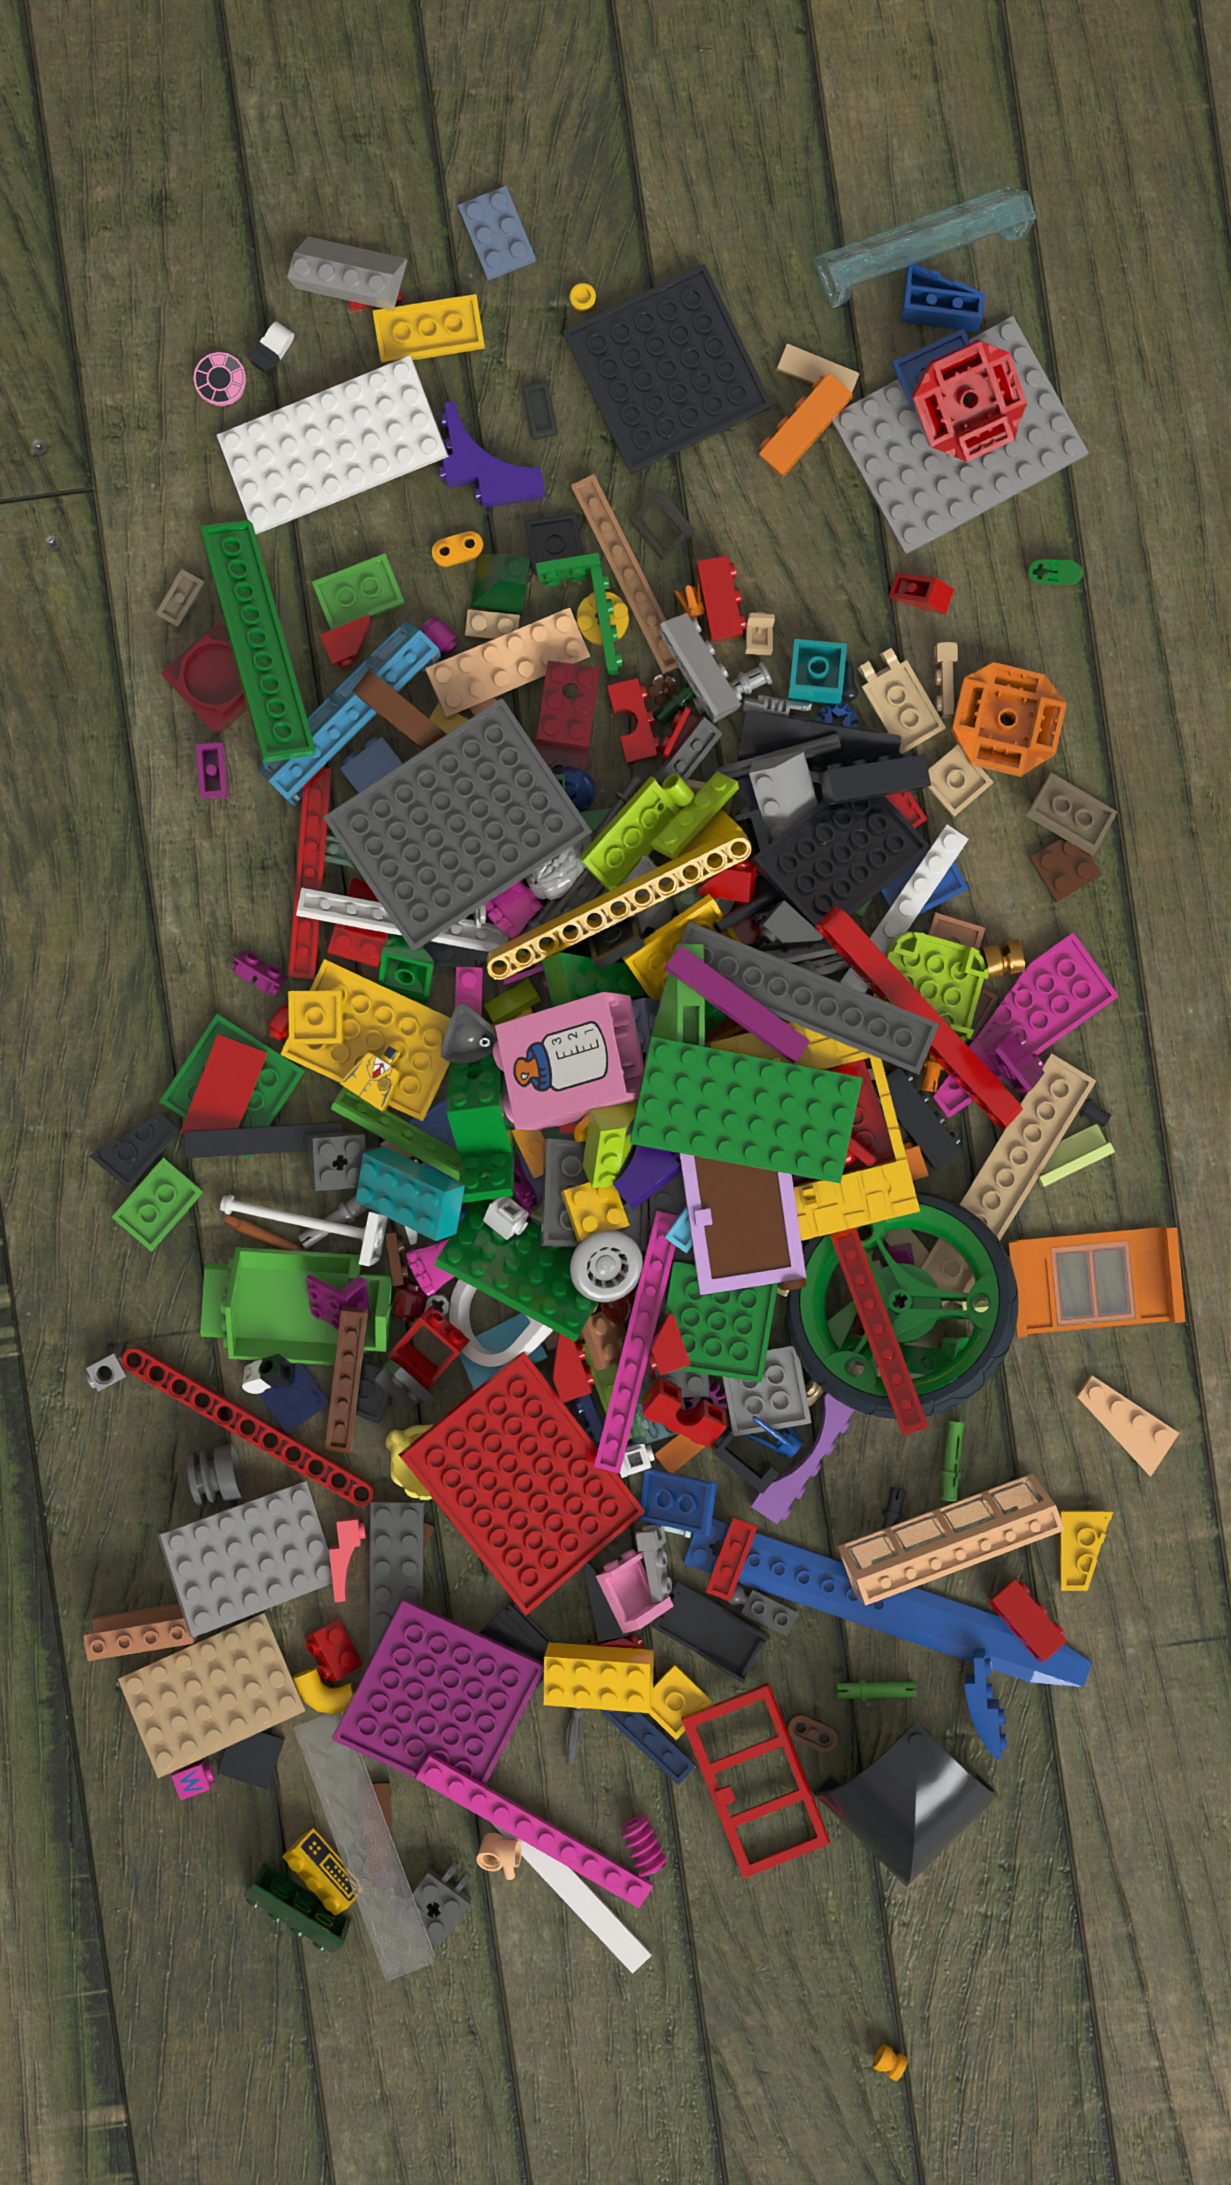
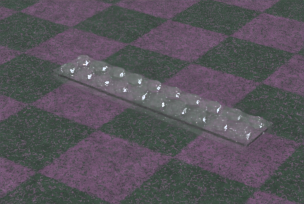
(366, 1849)

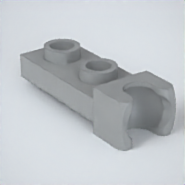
(651, 1542)

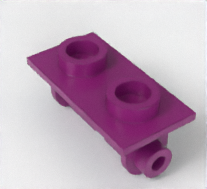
(269, 977)

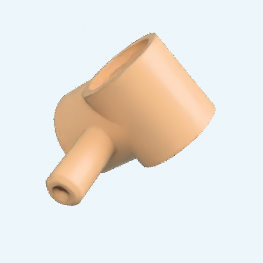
(499, 1852)

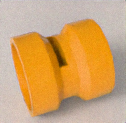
(887, 2061)

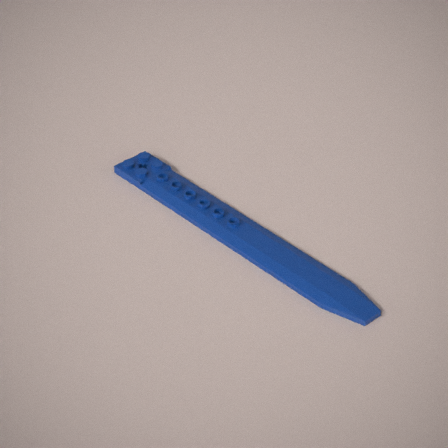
(910, 1615)

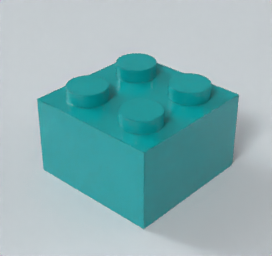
(817, 671)

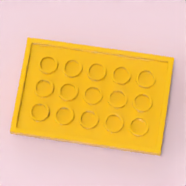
(371, 1022)

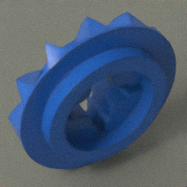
(838, 710)

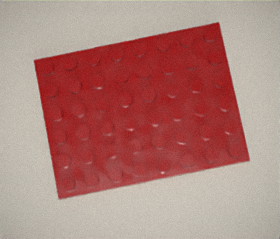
(521, 1483)

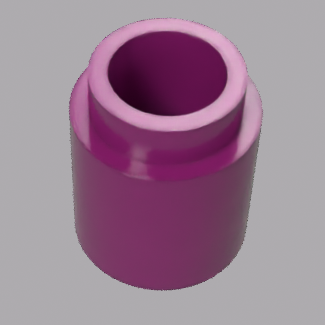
(440, 635)

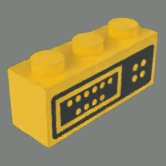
(321, 1871)

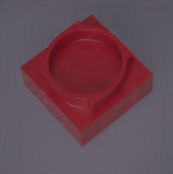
(209, 680)

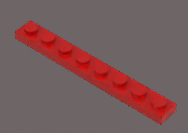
(310, 872)
(879, 1331)

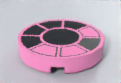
(220, 379)

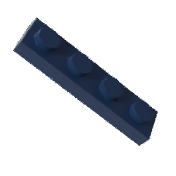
(652, 1743)

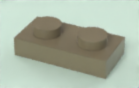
(180, 598)

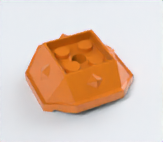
(1024, 698)

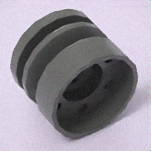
(209, 1476)

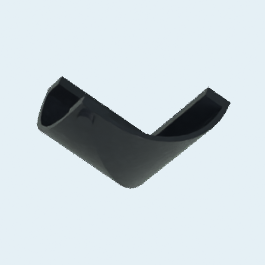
(908, 1802)

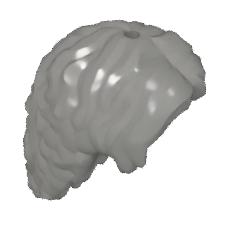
(559, 874)

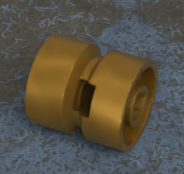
(1003, 959)

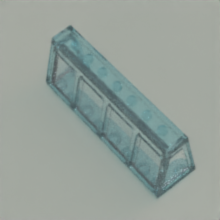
(1000, 212)

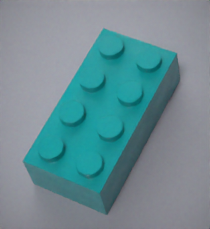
(410, 1193)

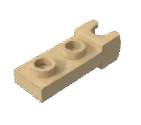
(945, 656)

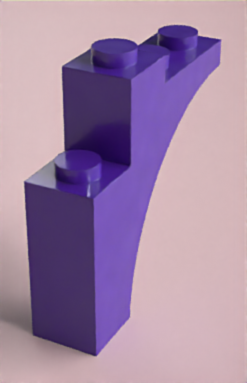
(470, 464)
(647, 1174)

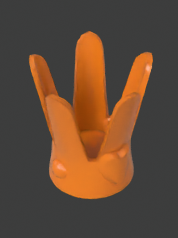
(694, 606)

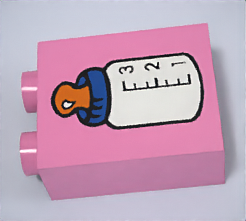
(569, 1061)

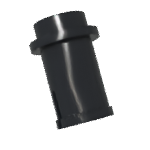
(1094, 1113)

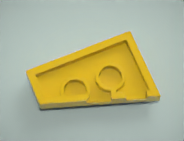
(1080, 1546)

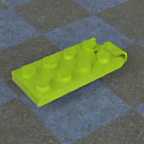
(633, 829)

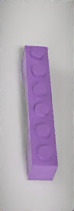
(780, 1494)

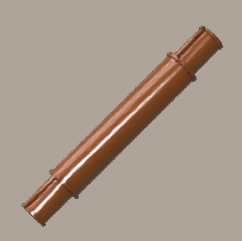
(262, 1234)

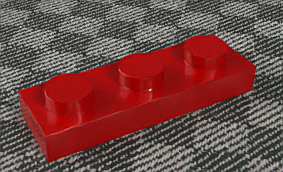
(731, 1558)

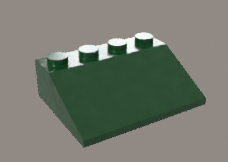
(297, 1908)

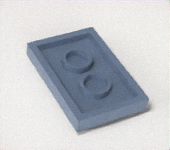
(496, 233)

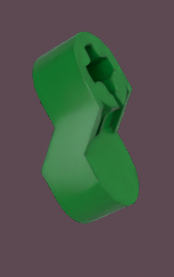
(1043, 572)

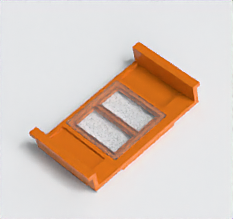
(1097, 1280)

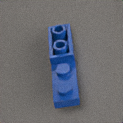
(983, 1708)

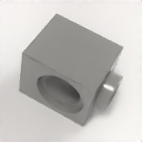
(114, 1362)

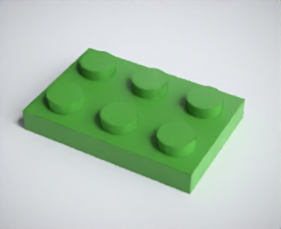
(358, 591)
(157, 1204)

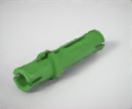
(952, 1461)
(875, 1690)

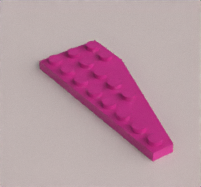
(1042, 1006)

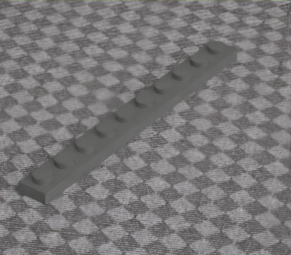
(681, 761)

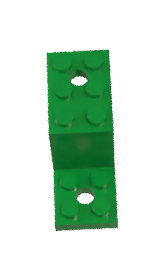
(481, 1129)

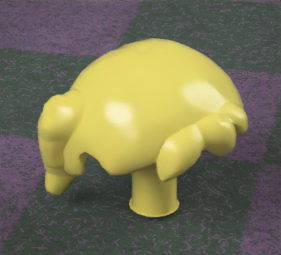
(396, 1442)

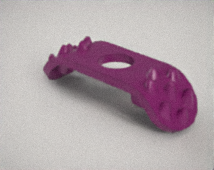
(524, 1192)

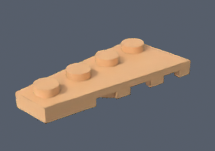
(1134, 1428)

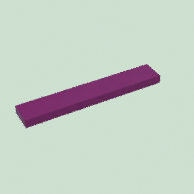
(736, 1004)

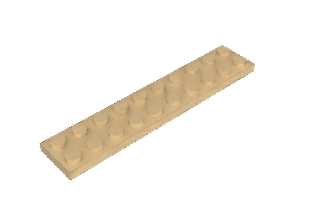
(1014, 1164)

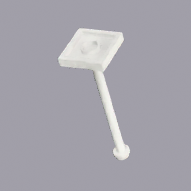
(371, 1235)

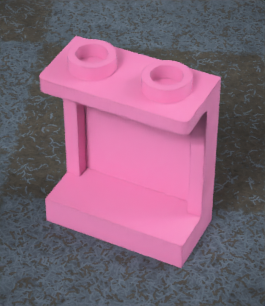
(629, 1593)

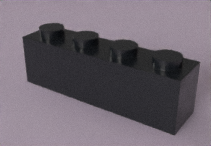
(874, 779)
(919, 1121)

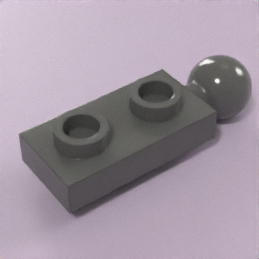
(764, 1609)

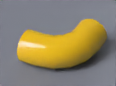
(321, 1697)

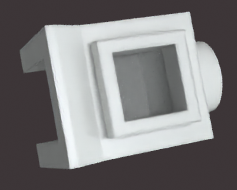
(506, 1217)
(636, 1459)

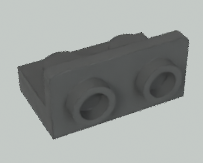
(402, 1386)

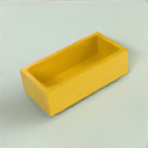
(598, 1677)

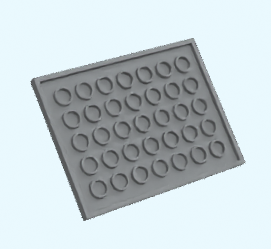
(932, 492)

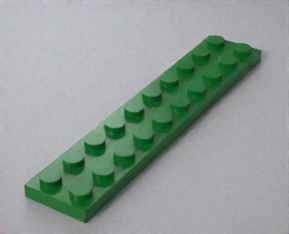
(257, 641)

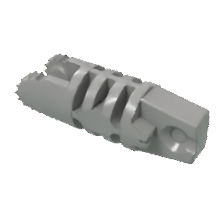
(775, 705)

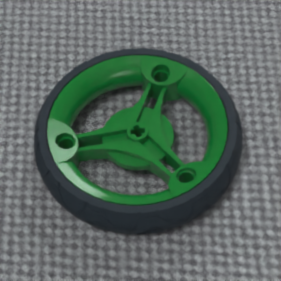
(922, 1310)

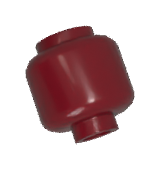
(409, 1302)

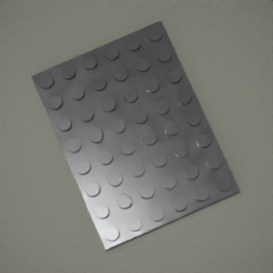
(457, 825)

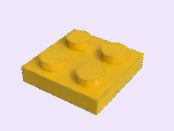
(315, 1017)
(594, 1209)
(676, 1697)

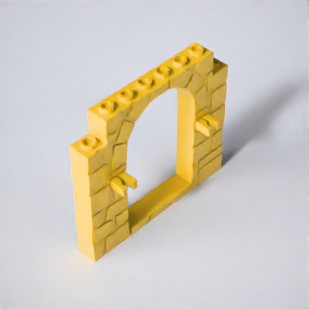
(864, 1193)

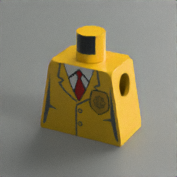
(375, 1077)

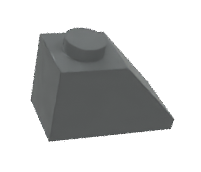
(787, 926)

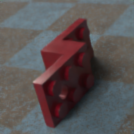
(567, 722)

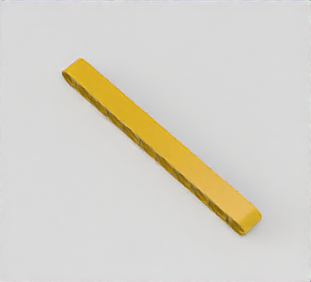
(624, 893)

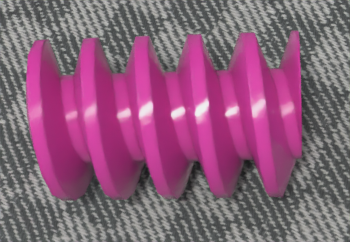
(644, 1845)

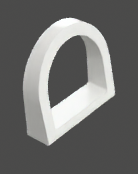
(459, 1317)

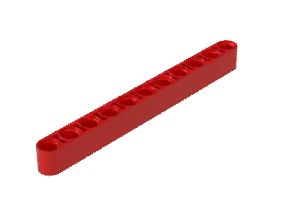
(895, 989)
(235, 1425)

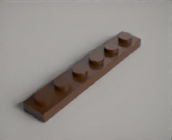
(346, 1379)

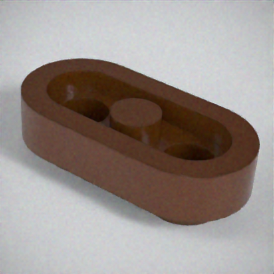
(810, 1734)

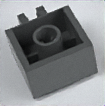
(325, 1148)
(451, 1899)

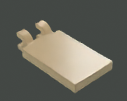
(900, 701)

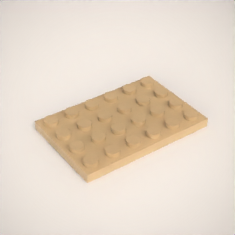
(211, 1695)

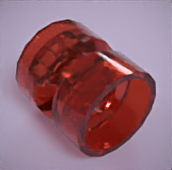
(620, 1309)

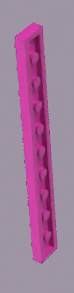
(637, 1345)
(533, 1830)

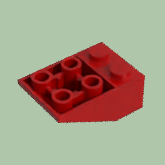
(569, 1372)

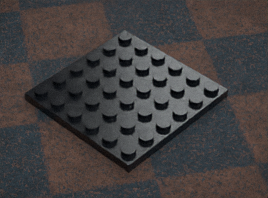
(667, 369)

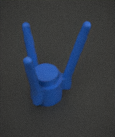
(786, 1442)

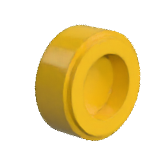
(582, 297)

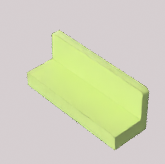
(1075, 1154)

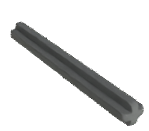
(810, 749)

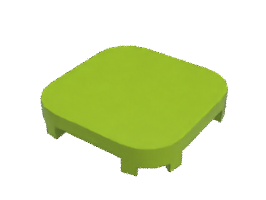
(943, 974)

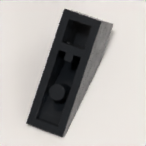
(604, 1618)

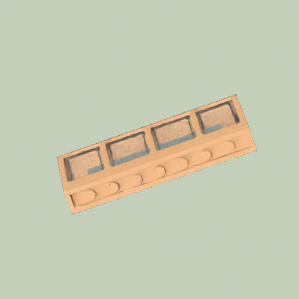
(949, 1539)

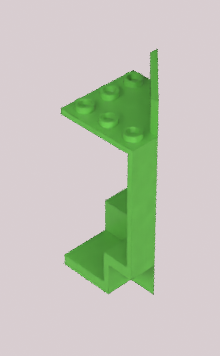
(265, 1310)

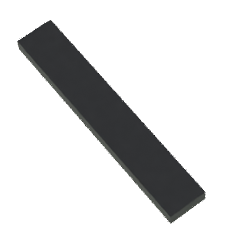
(253, 1139)

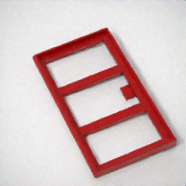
(725, 1795)

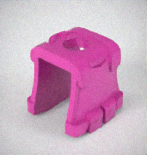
(513, 910)
(422, 1266)

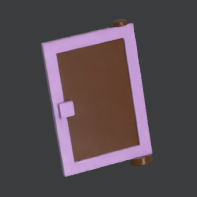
(742, 1226)

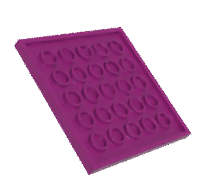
(438, 1694)

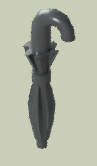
(573, 1734)

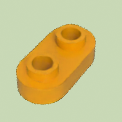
(458, 551)

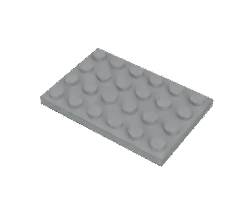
(247, 1558)

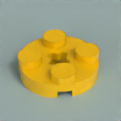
(589, 624)

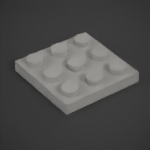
(777, 1400)

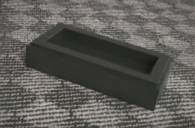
(540, 410)

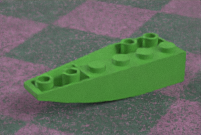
(681, 1008)

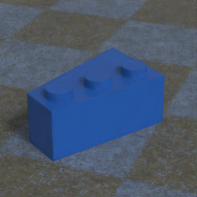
(939, 301)

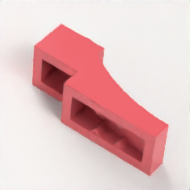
(349, 1536)

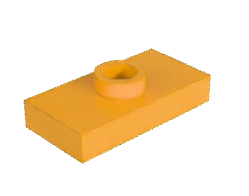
(532, 1147)

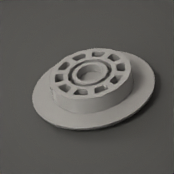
(605, 1265)

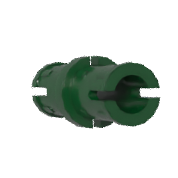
(675, 703)

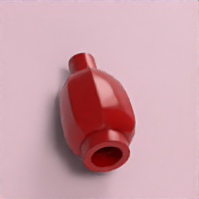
(279, 1023)

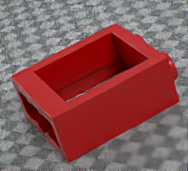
(424, 1370)

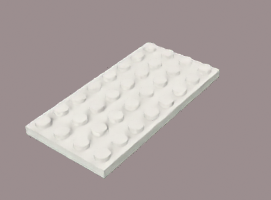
(332, 445)

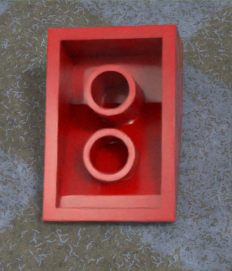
(355, 942)

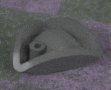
(467, 1037)

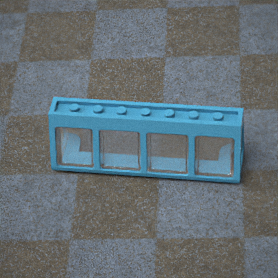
(345, 714)

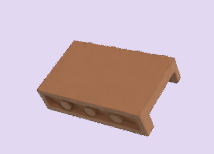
(137, 1632)

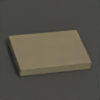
(1071, 813)

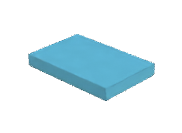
(498, 1340)

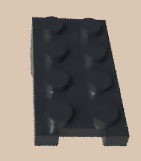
(712, 1631)

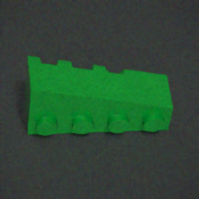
(577, 977)

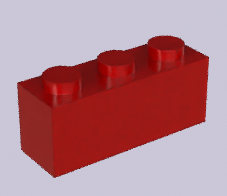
(720, 599)
(1027, 1620)

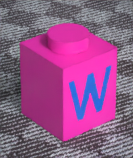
(193, 1779)

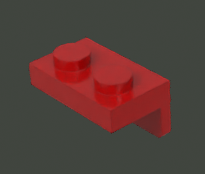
(332, 1651)

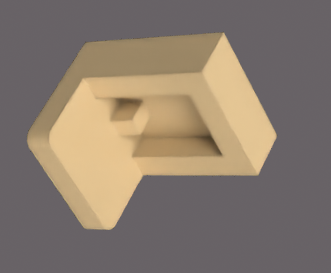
(759, 633)

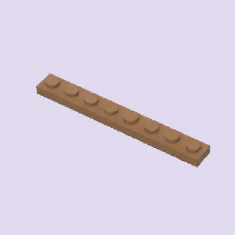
(624, 567)

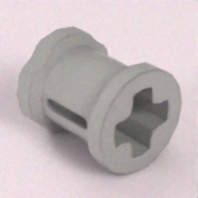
(439, 1296)

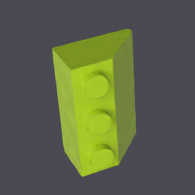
(608, 1144)

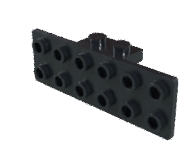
(771, 732)

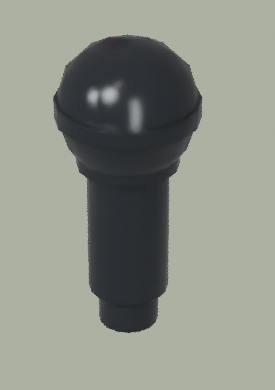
(850, 690)

